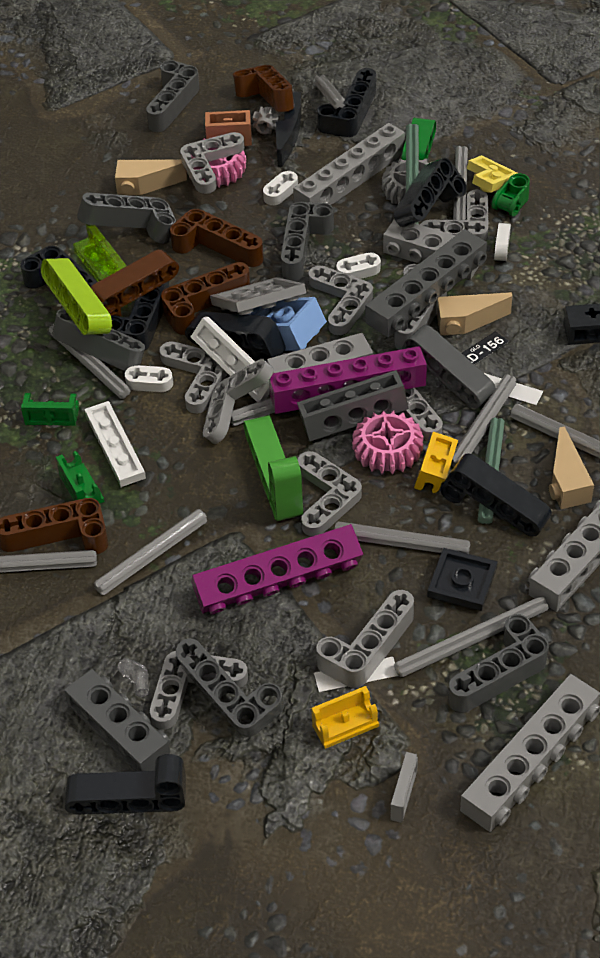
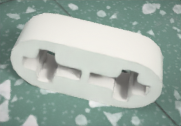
(280, 188)
(502, 242)
(360, 265)
(149, 378)

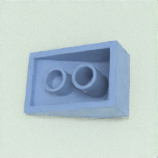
(295, 320)

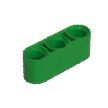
(426, 136)

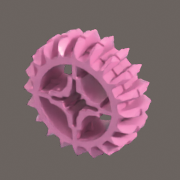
(227, 168)
(387, 442)

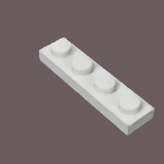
(226, 352)
(115, 444)

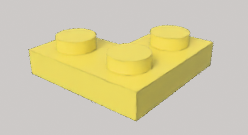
(489, 174)

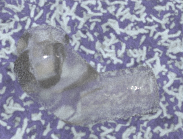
(136, 673)

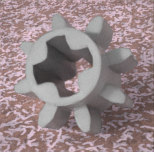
(265, 120)

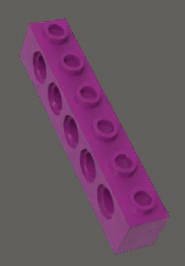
(307, 382)
(341, 540)

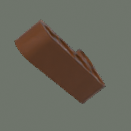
(266, 82)
(217, 234)
(135, 281)
(193, 295)
(55, 524)

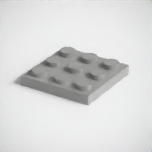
(258, 294)

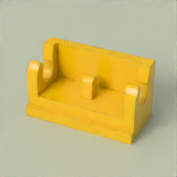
(436, 461)
(344, 717)

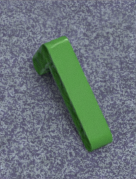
(278, 474)

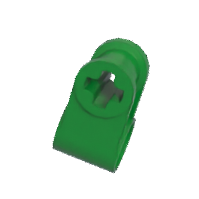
(512, 194)

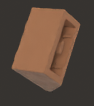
(227, 122)

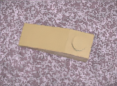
(145, 176)
(469, 312)
(570, 480)

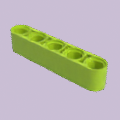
(76, 296)

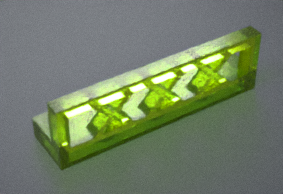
(98, 254)

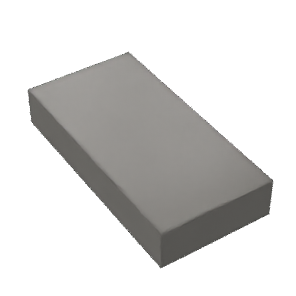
(404, 787)

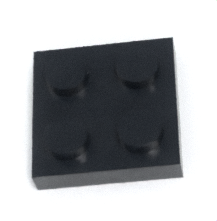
(462, 579)

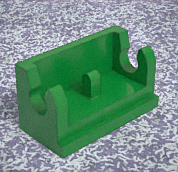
(50, 412)
(78, 479)

